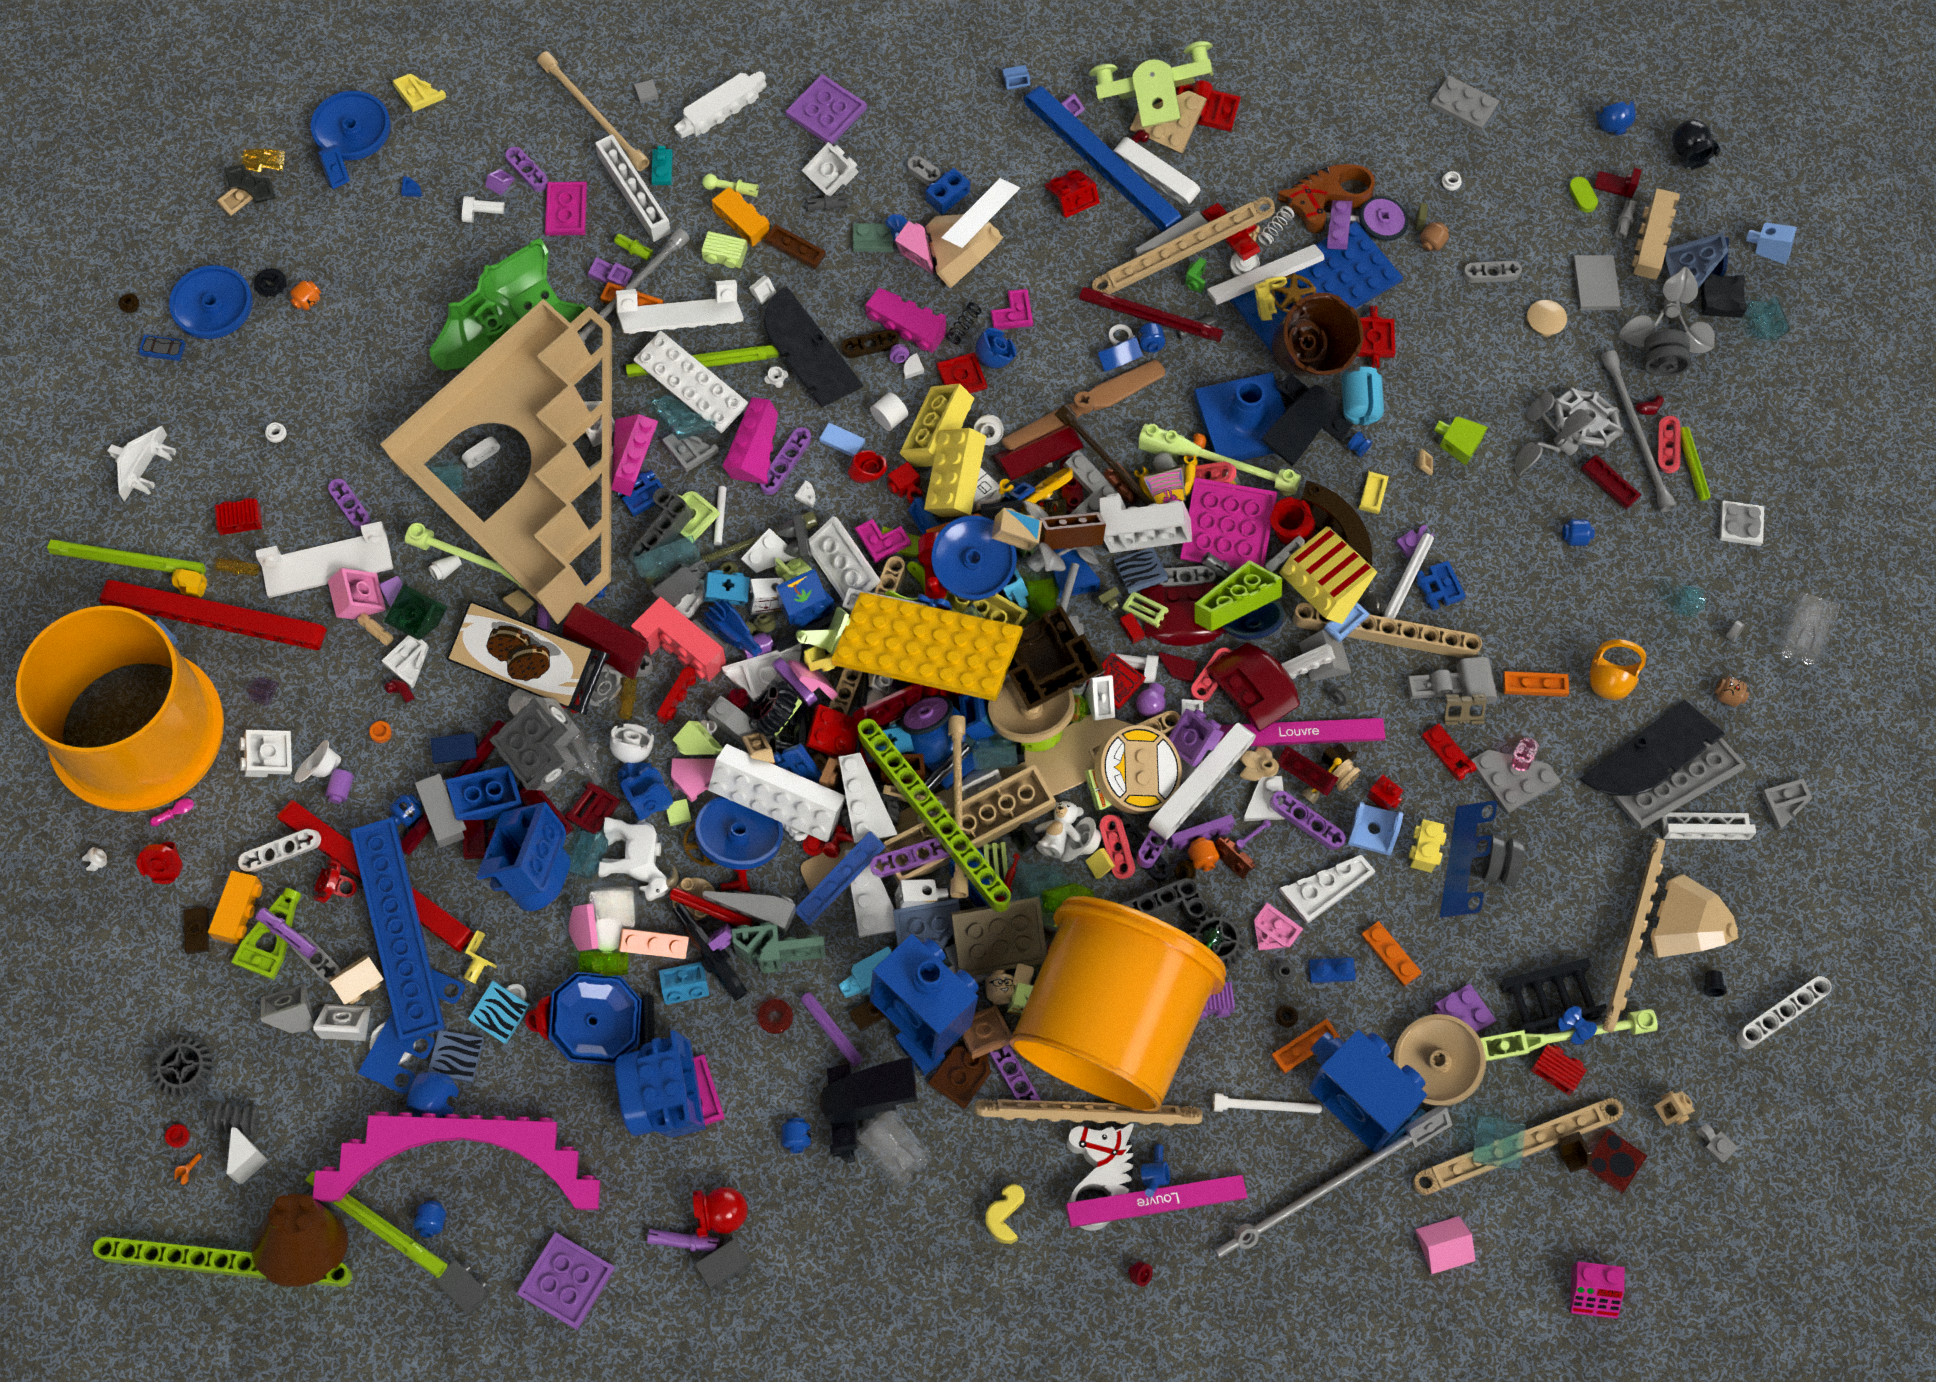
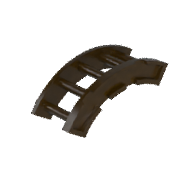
(1336, 513)

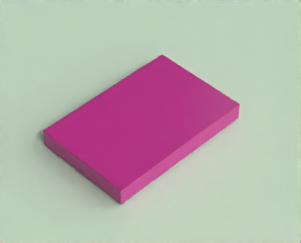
(566, 208)
(710, 1103)

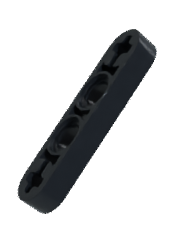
(1160, 862)

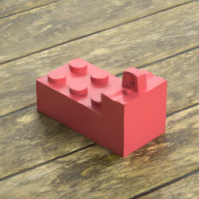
(677, 634)

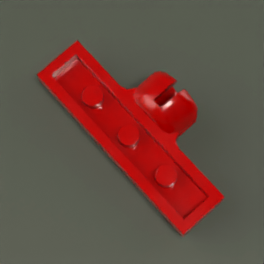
(1240, 242)

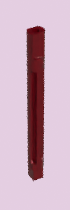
(1151, 314)
(470, 766)

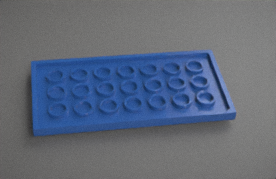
(1351, 274)

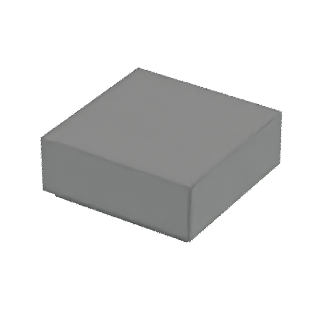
(646, 91)

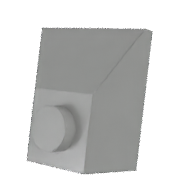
(288, 1009)

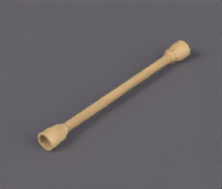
(549, 64)
(957, 729)

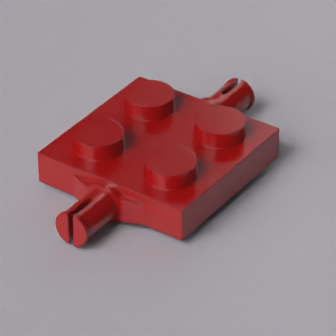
(1377, 337)

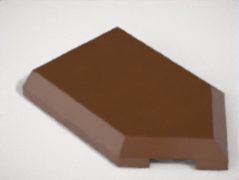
(961, 1076)

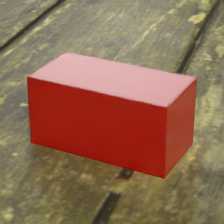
(1132, 628)

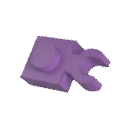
(1409, 541)

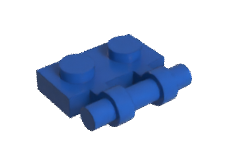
(643, 497)
(1446, 583)
(799, 762)

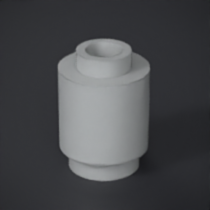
(1163, 461)

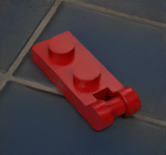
(677, 694)
(1448, 752)

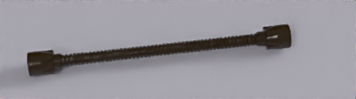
(1068, 417)

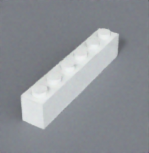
(633, 188)

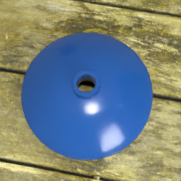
(936, 744)

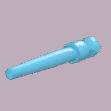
(1420, 1112)

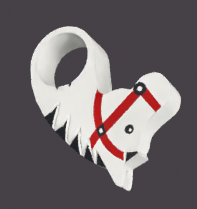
(1111, 1157)

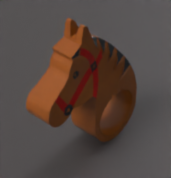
(1320, 188)

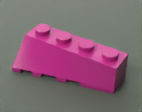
(907, 319)
(753, 443)
(631, 445)

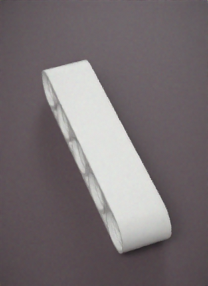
(1157, 172)
(1790, 1005)

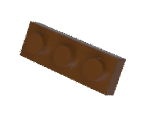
(795, 246)

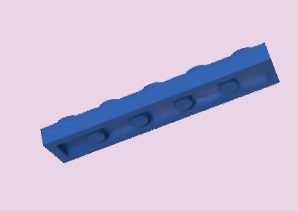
(840, 878)

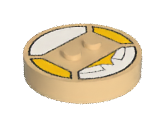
(1138, 769)

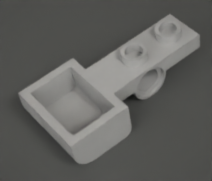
(1472, 677)

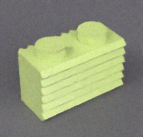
(724, 250)

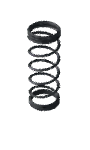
(954, 334)

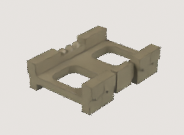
(1465, 703)

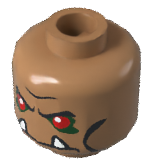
(1731, 691)

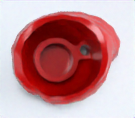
(867, 467)

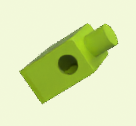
(1461, 438)

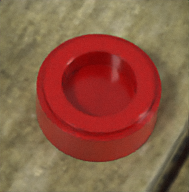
(177, 1136)

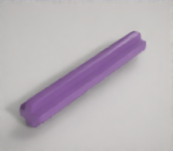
(831, 1029)

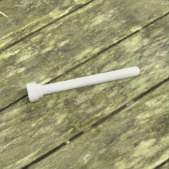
(1222, 1103)

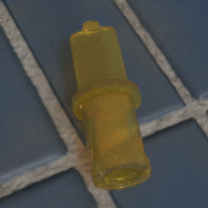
(237, 567)
(628, 699)

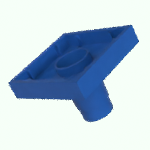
(1239, 415)

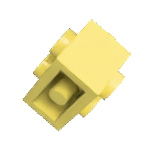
(1426, 853)

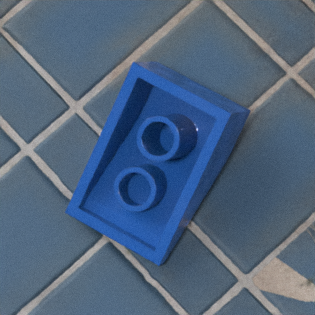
(484, 794)

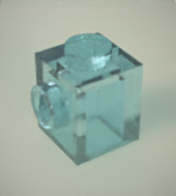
(1689, 601)

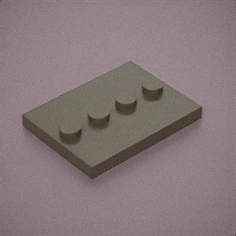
(999, 940)

